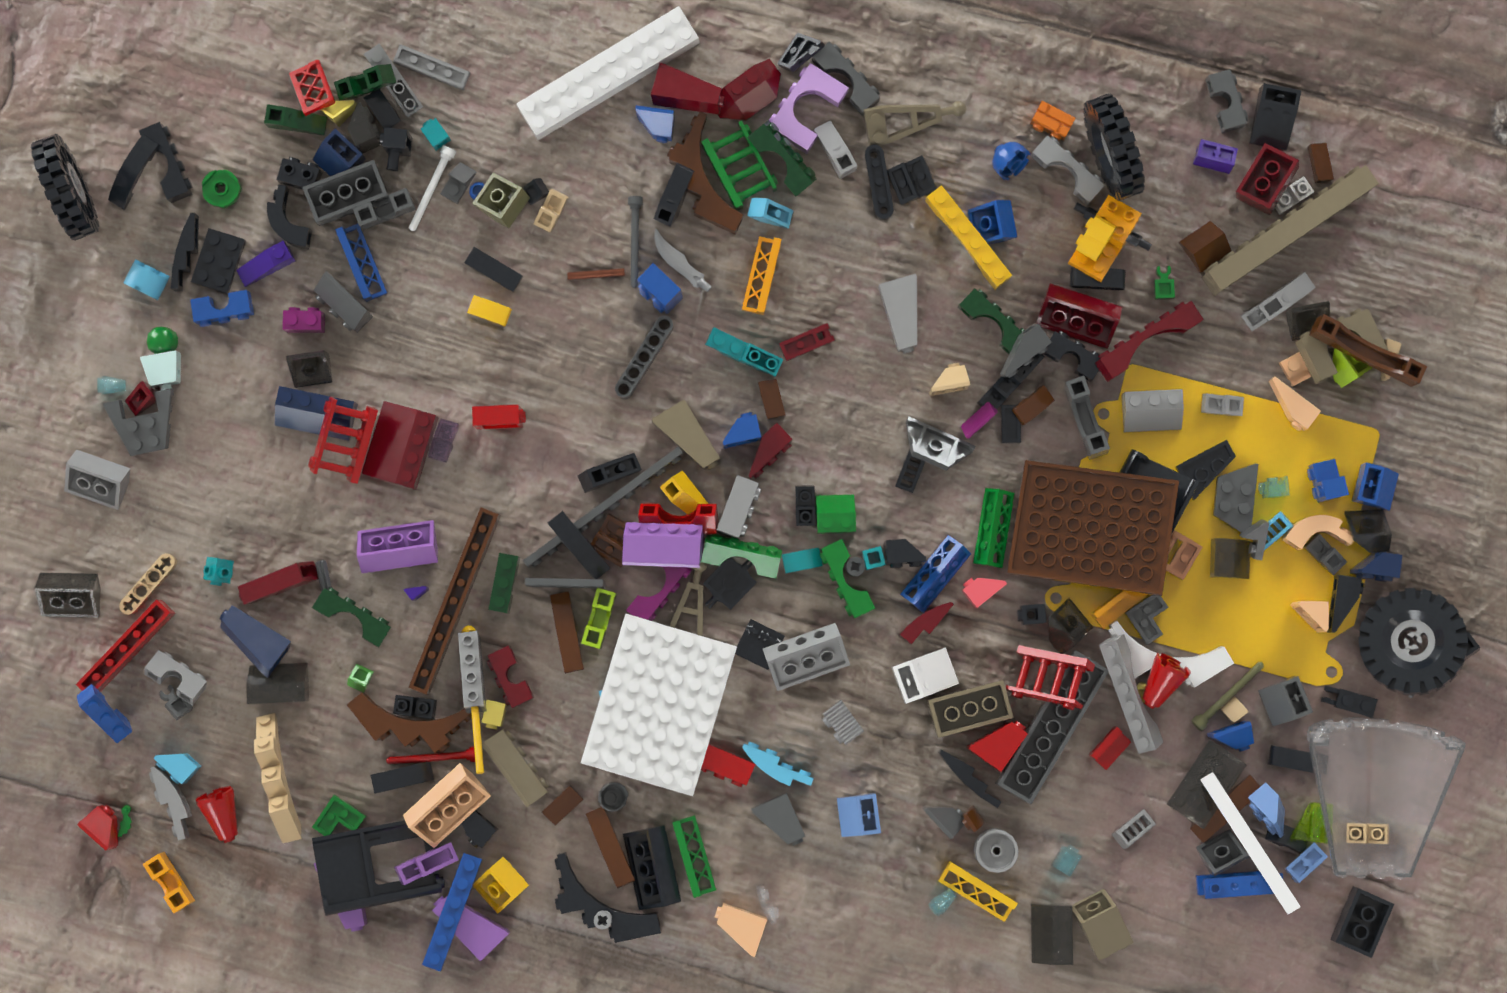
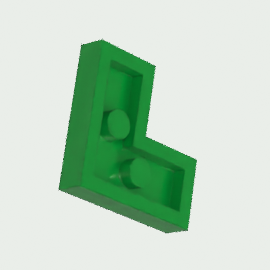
(335, 812)

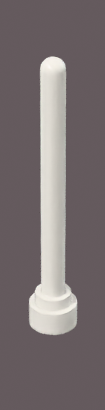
(446, 155)

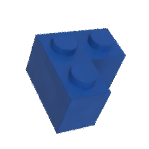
(1327, 481)

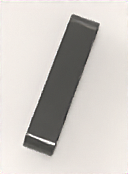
(643, 367)

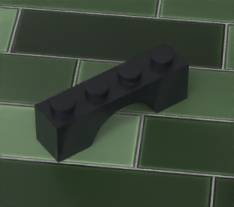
(175, 183)

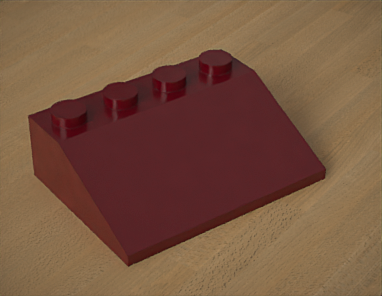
(400, 445)

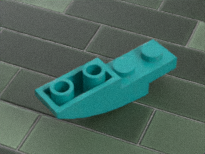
(744, 352)

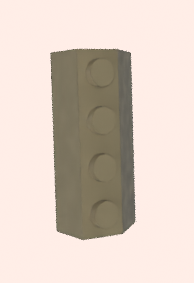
(515, 767)

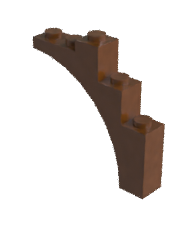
(710, 206)
(380, 723)

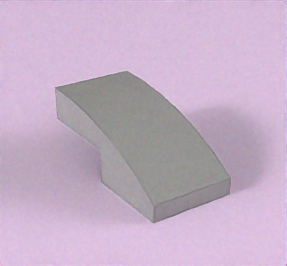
(1222, 404)

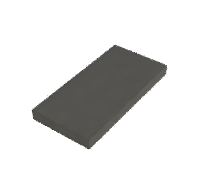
(565, 583)

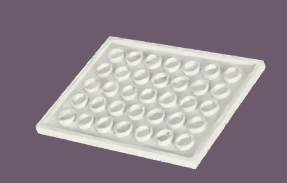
(658, 704)

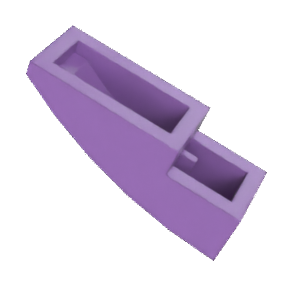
(426, 863)

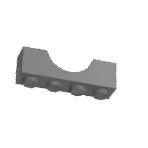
(1086, 184)

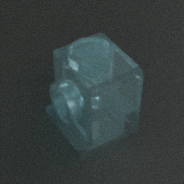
(1274, 488)

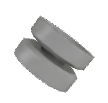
(987, 842)

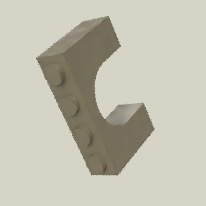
(1316, 353)

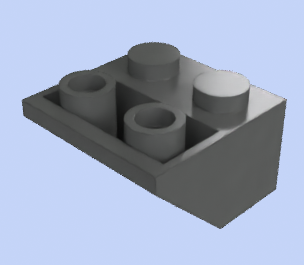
(1285, 701)

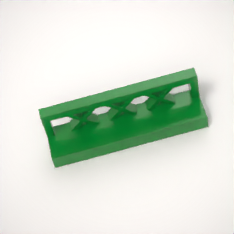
(990, 527)
(688, 862)

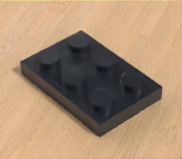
(218, 261)

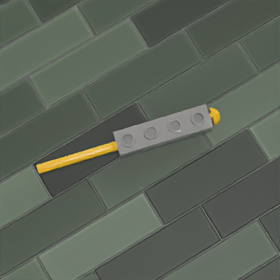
(473, 685)

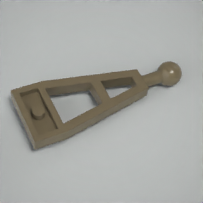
(876, 121)
(699, 612)

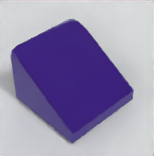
(416, 592)

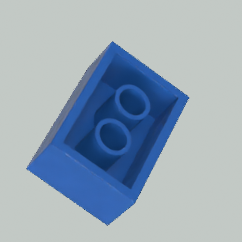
(659, 288)

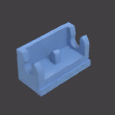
(1306, 862)

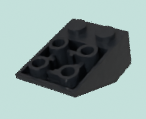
(1274, 116)

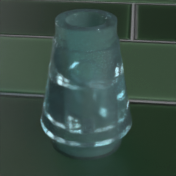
(110, 385)
(942, 902)

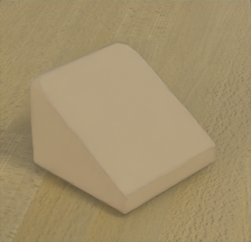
(1234, 710)

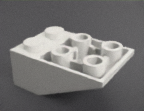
(925, 675)

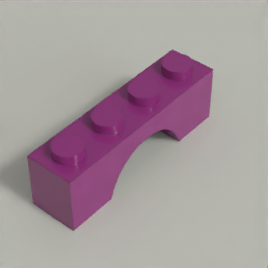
(646, 606)

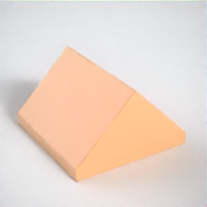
(1314, 613)

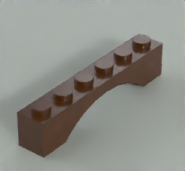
(1341, 338)

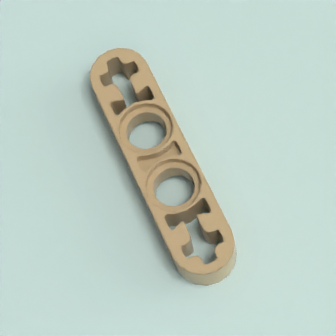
(148, 584)

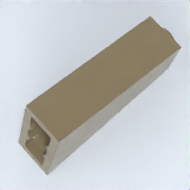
(685, 431)

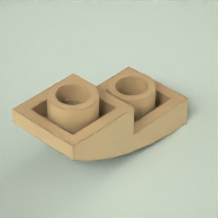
(1367, 833)

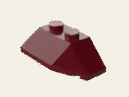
(751, 91)

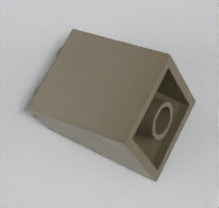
(1102, 924)

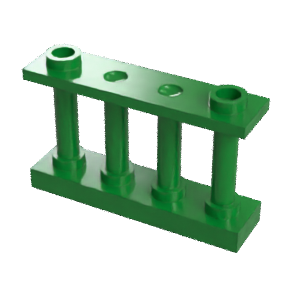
(720, 165)

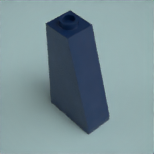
(258, 642)

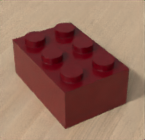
(1267, 179)

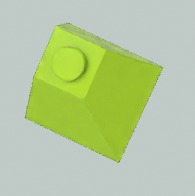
(1347, 368)

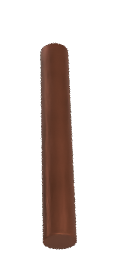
(596, 274)

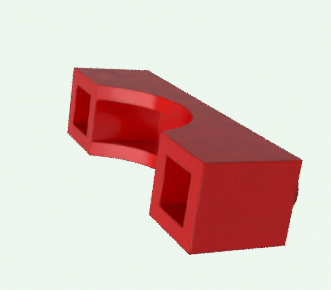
(702, 515)

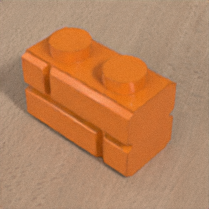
(1052, 121)

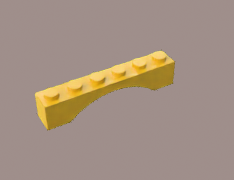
(967, 234)

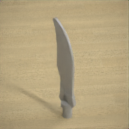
(679, 263)

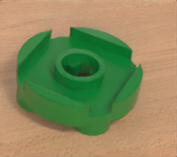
(210, 189)

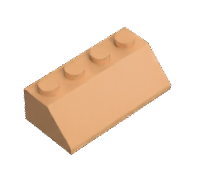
(446, 805)

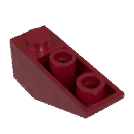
(771, 445)

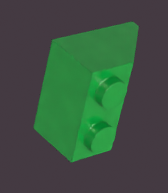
(835, 514)

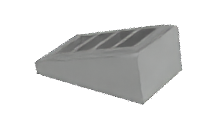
(1122, 840)

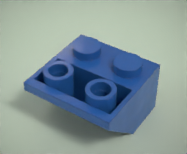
(1375, 486)

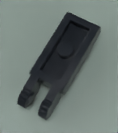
(1351, 701)

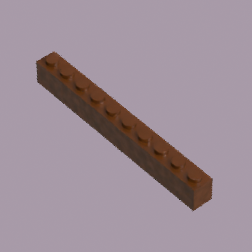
(454, 601)

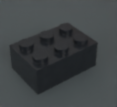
(1362, 921)

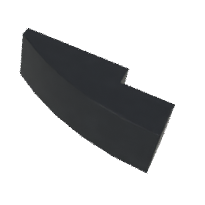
(402, 777)

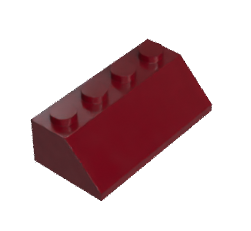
(1079, 315)

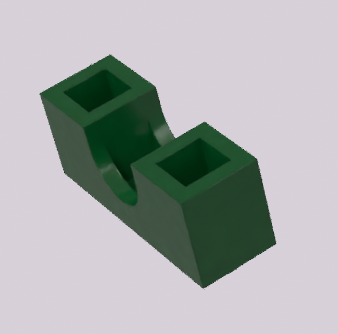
(371, 80)
(503, 583)

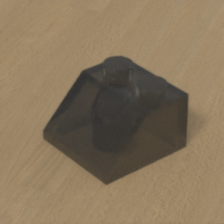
(1229, 558)

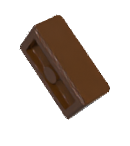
(1320, 162)
(771, 399)
(562, 805)

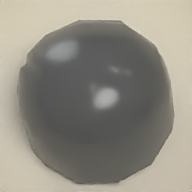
(613, 796)

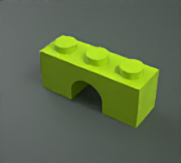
(599, 618)

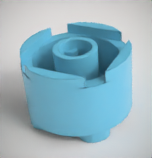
(146, 279)

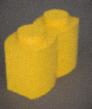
(1096, 237)

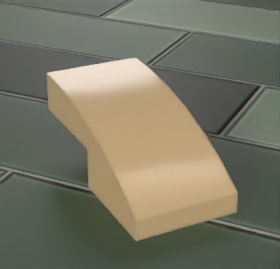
(551, 210)

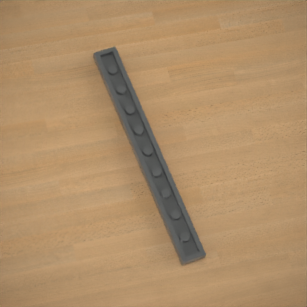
(610, 503)

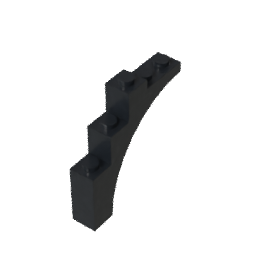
(575, 897)

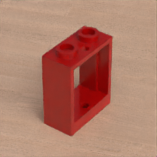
(498, 416)

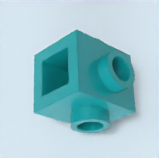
(218, 571)

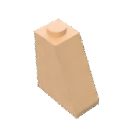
(742, 926)

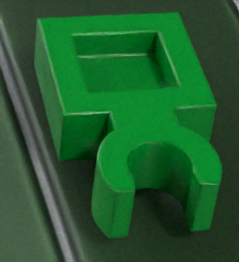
(1163, 286)

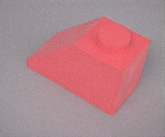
(981, 589)

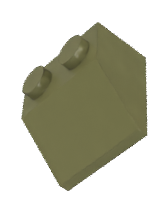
(501, 200)

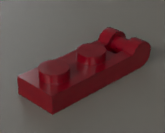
(806, 342)

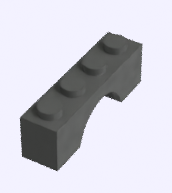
(830, 60)

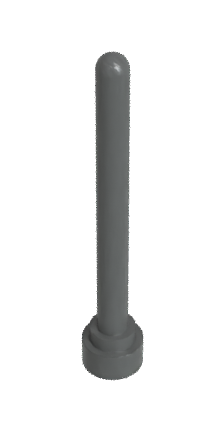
(635, 204)

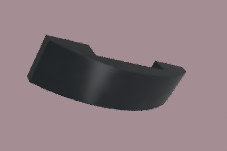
(131, 171)

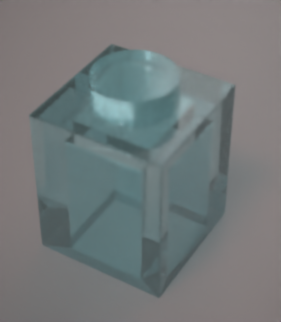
(1067, 859)

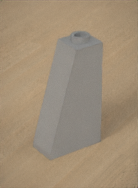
(901, 310)

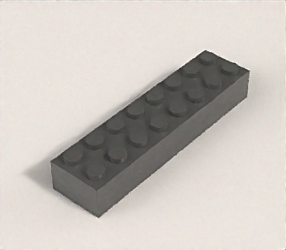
(1049, 735)

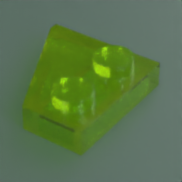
(1311, 825)

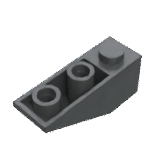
(1026, 346)

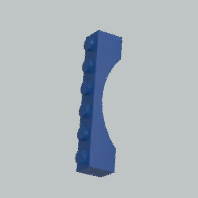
(452, 912)

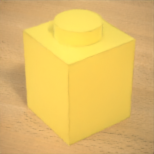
(494, 715)

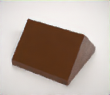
(1206, 246)

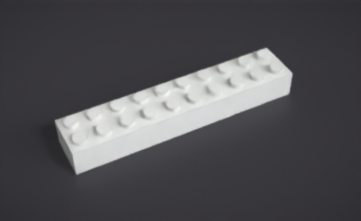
(608, 73)

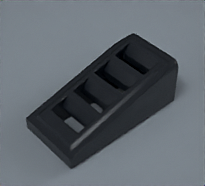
(910, 488)

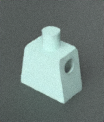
(162, 369)

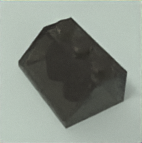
(68, 594)
(284, 684)
(1051, 934)

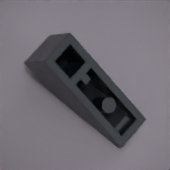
(609, 472)
(1344, 596)
(478, 829)

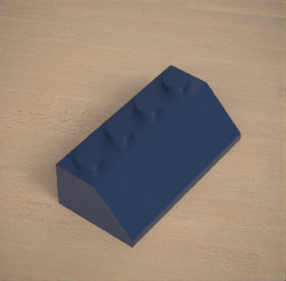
(306, 413)

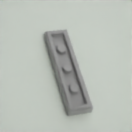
(431, 67)

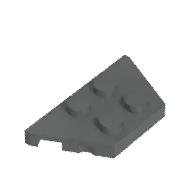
(935, 445)
(1236, 497)

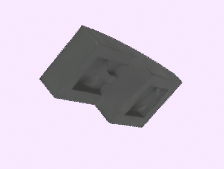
(1325, 554)

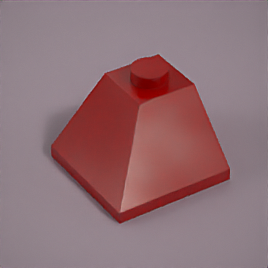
(101, 827)

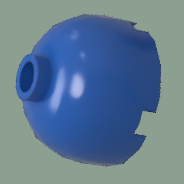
(1010, 159)

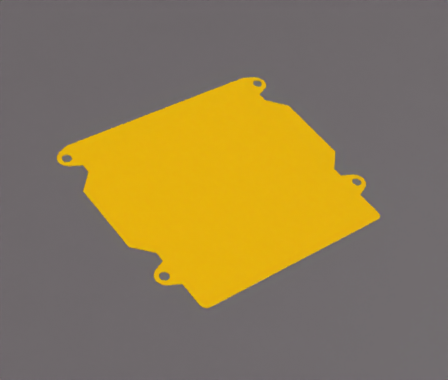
(1254, 613)

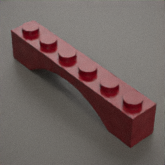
(1117, 361)

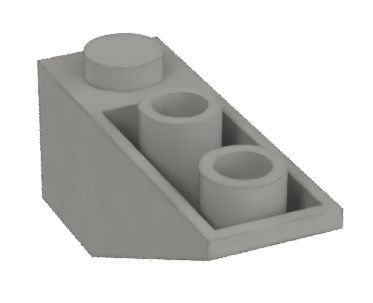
(836, 149)

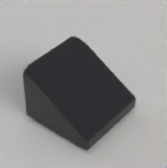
(536, 190)

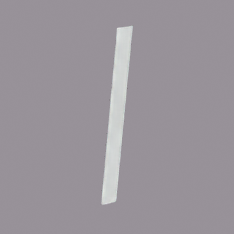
(1250, 843)

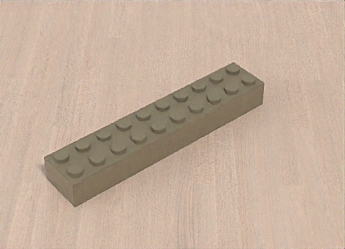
(1293, 227)

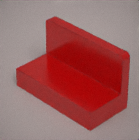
(1110, 748)

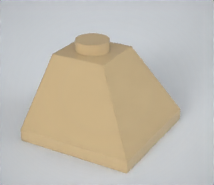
(951, 380)

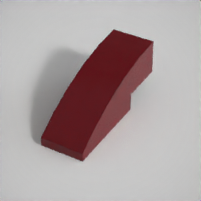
(925, 622)

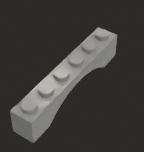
(1119, 664)

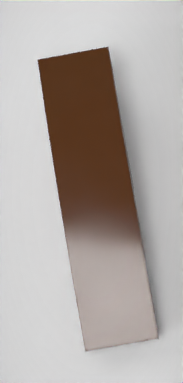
(566, 632)
(1239, 797)
(610, 847)

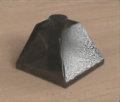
(1370, 529)
(1067, 626)

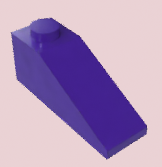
(266, 263)

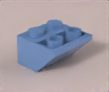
(1269, 808)
(858, 815)

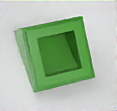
(360, 678)

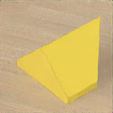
(339, 111)

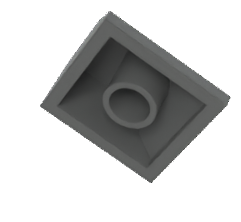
(946, 819)

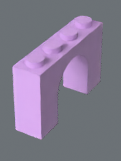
(812, 82)

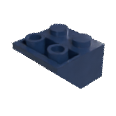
(337, 154)
(1379, 565)

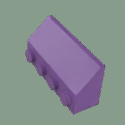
(662, 545)
(397, 546)

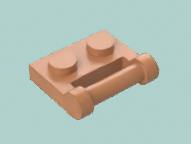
(1184, 556)

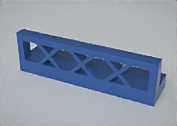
(354, 264)
(938, 576)

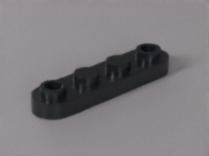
(879, 182)

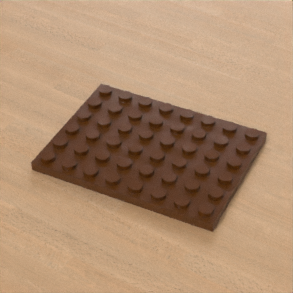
(1093, 527)

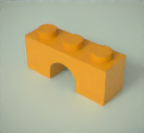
(165, 874)

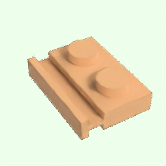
(1295, 369)

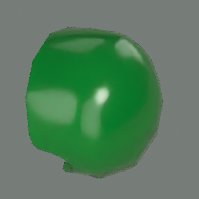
(162, 340)

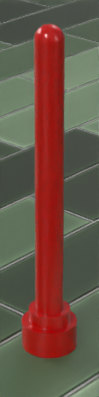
(469, 754)

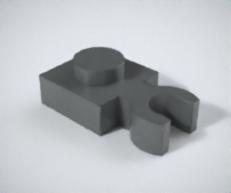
(175, 704)

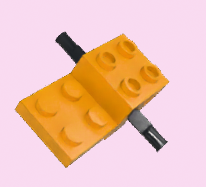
(1125, 219)

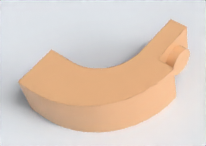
(1305, 528)

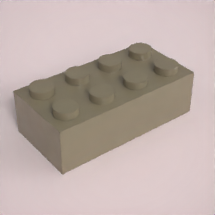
(970, 708)

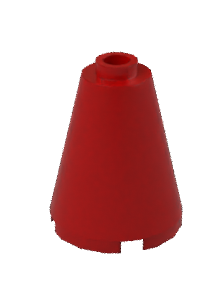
(1163, 680)
(220, 812)

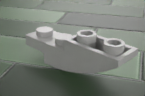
(400, 91)
(1278, 301)
(169, 793)

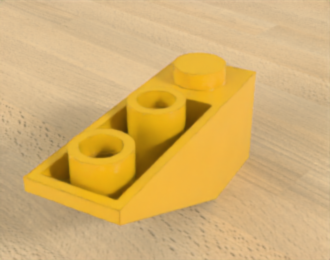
(683, 492)

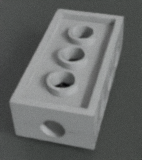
(806, 656)

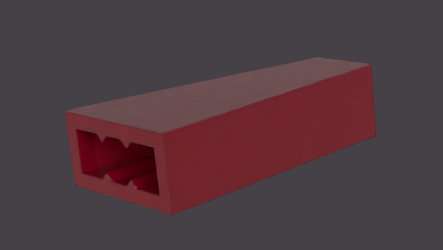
(683, 91)
(278, 582)

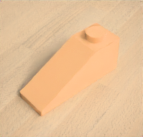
(1295, 407)

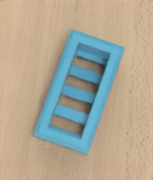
(1285, 520)

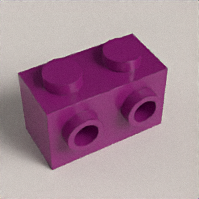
(303, 321)

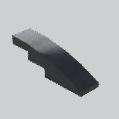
(186, 246)
(1005, 386)
(578, 545)
(964, 773)

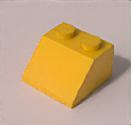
(500, 885)

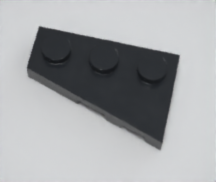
(1207, 465)

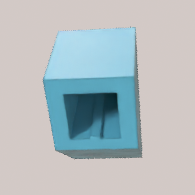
(180, 766)

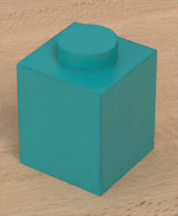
(435, 133)
(873, 558)

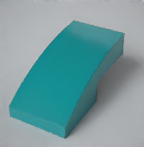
(802, 560)

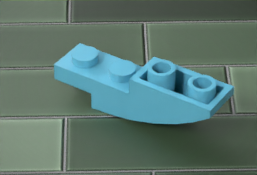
(768, 763)

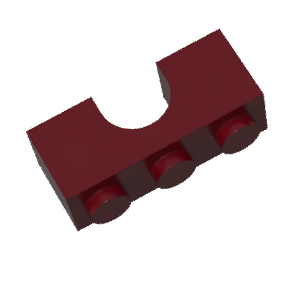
(500, 662)

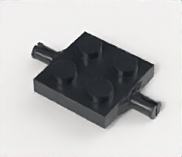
(729, 583)

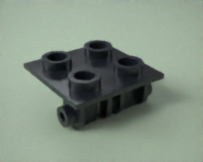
(754, 640)

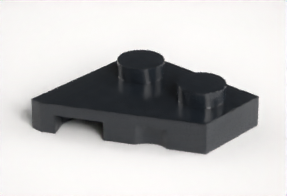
(799, 51)

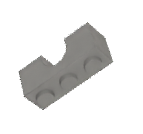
(164, 666)

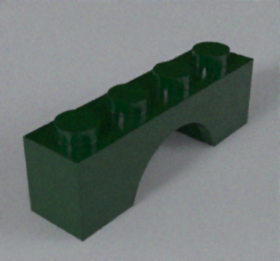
(769, 139)
(977, 306)
(330, 603)

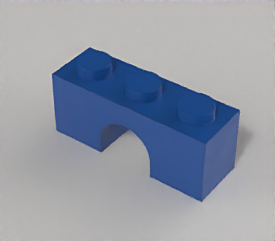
(239, 307)
(97, 708)

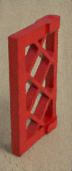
(318, 103)

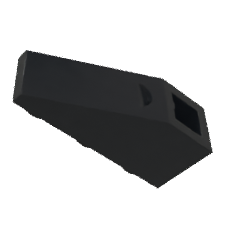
(674, 195)

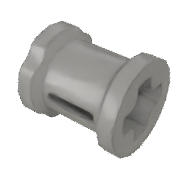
(603, 913)

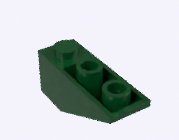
(294, 120)

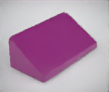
(978, 419)

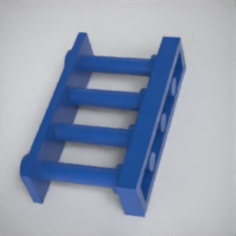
(1232, 884)

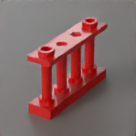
(356, 453)
(1047, 658)

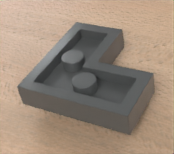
(1142, 617)

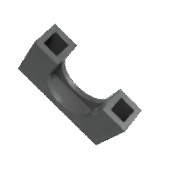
(1079, 400)

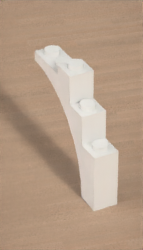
(1201, 666)

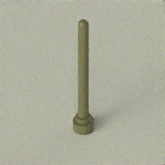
(1201, 721)

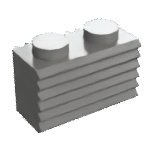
(842, 722)

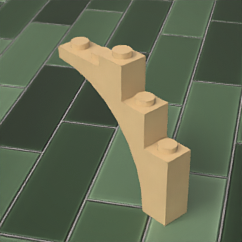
(274, 779)

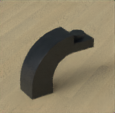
(276, 212)

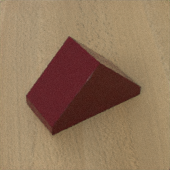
(141, 398)

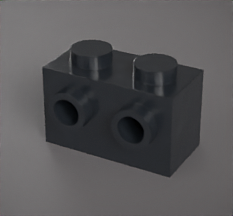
(297, 174)

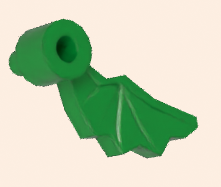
(125, 824)

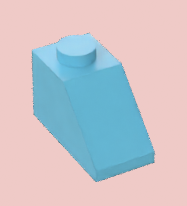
(770, 212)

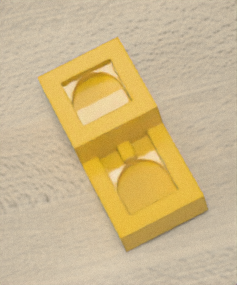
(489, 310)

